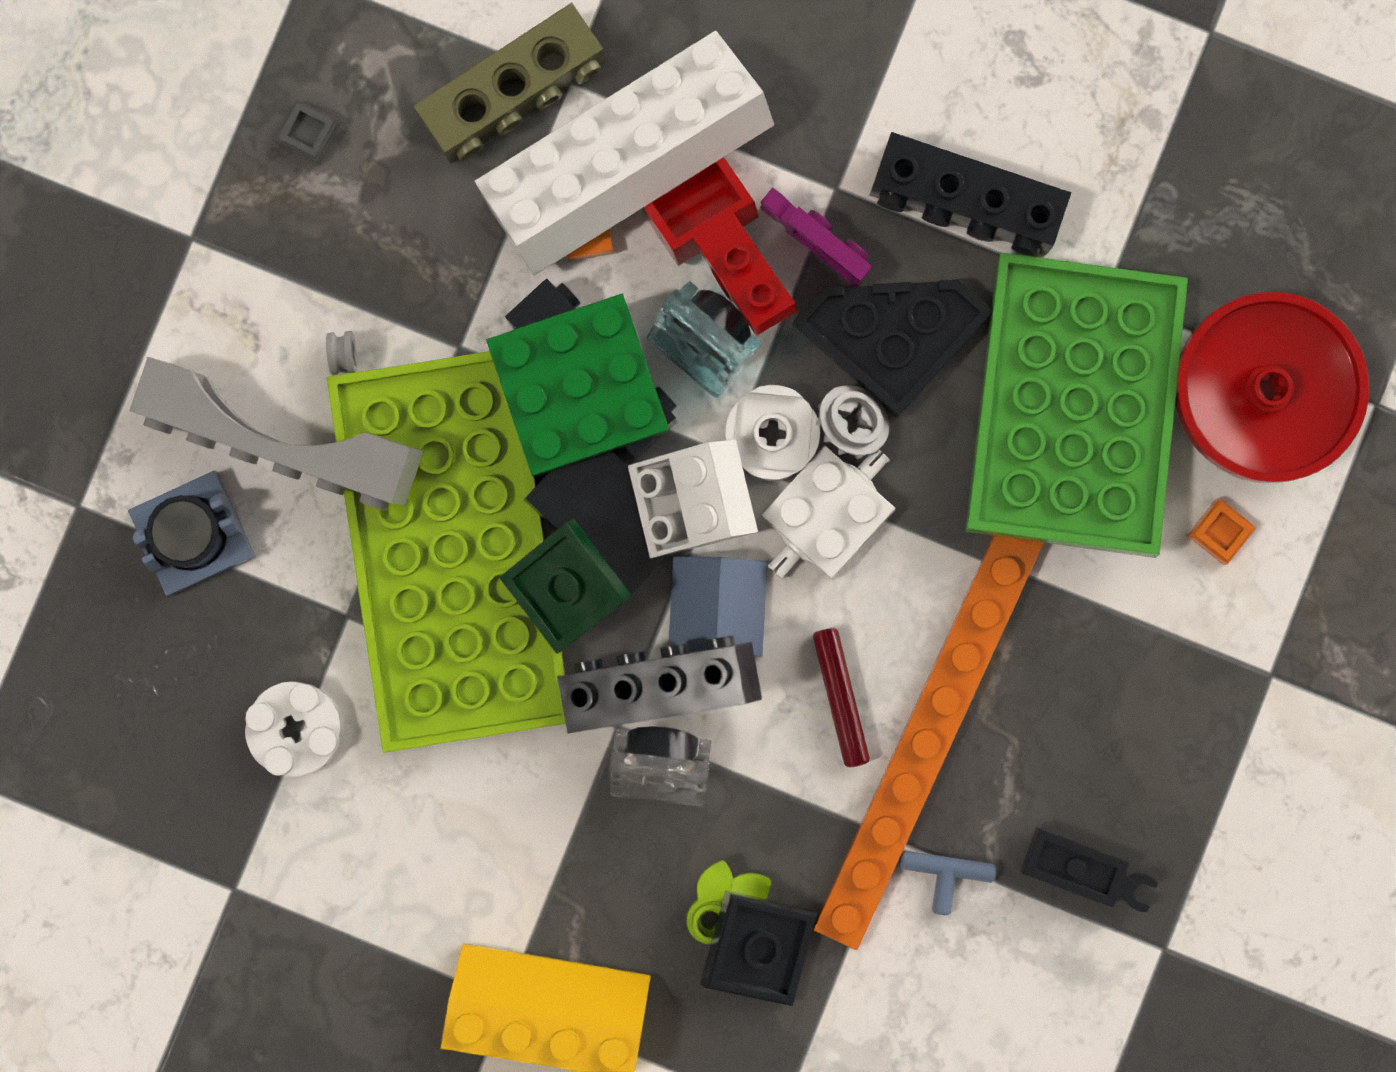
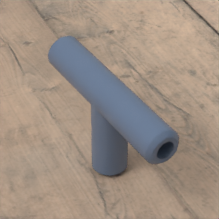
(947, 871)

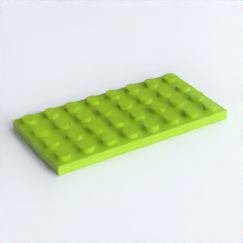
(440, 626)

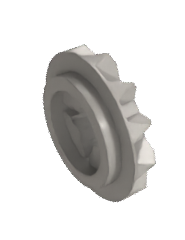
(869, 415)

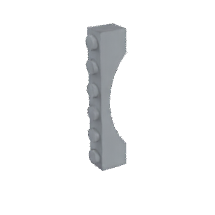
(189, 401)

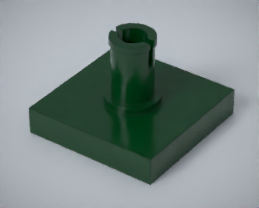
(565, 586)

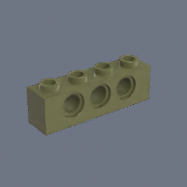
(520, 59)

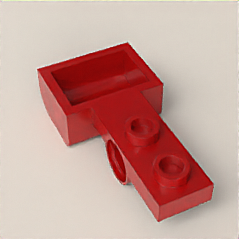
(709, 219)

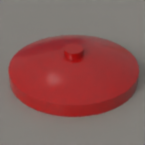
(1272, 387)

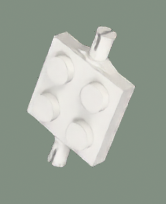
(828, 512)

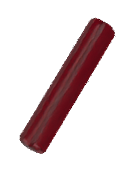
(841, 697)

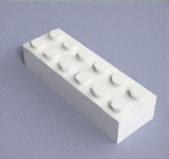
(625, 152)

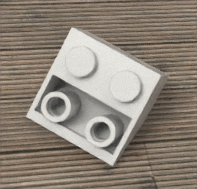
(692, 498)

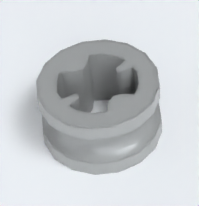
(341, 352)

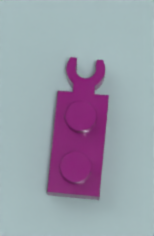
(814, 233)

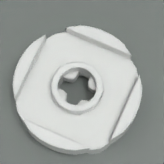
(793, 416)
(267, 719)

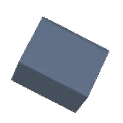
(717, 600)

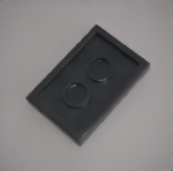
(604, 506)

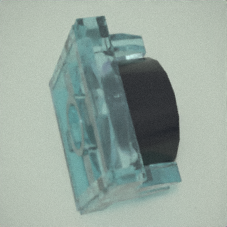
(703, 337)

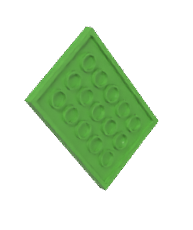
(1077, 405)

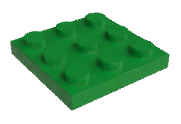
(577, 385)

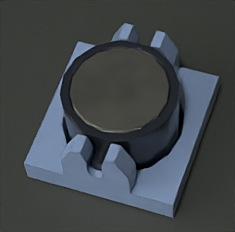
(190, 533)

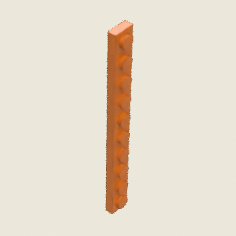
(926, 739)

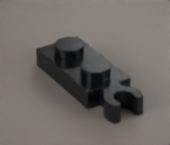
(1083, 870)

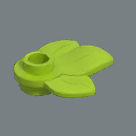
(711, 891)

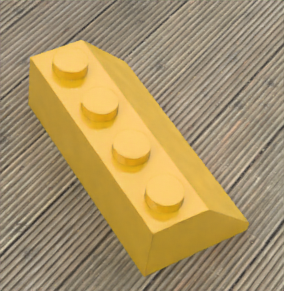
(545, 1011)

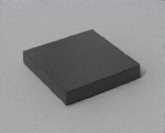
(758, 948)

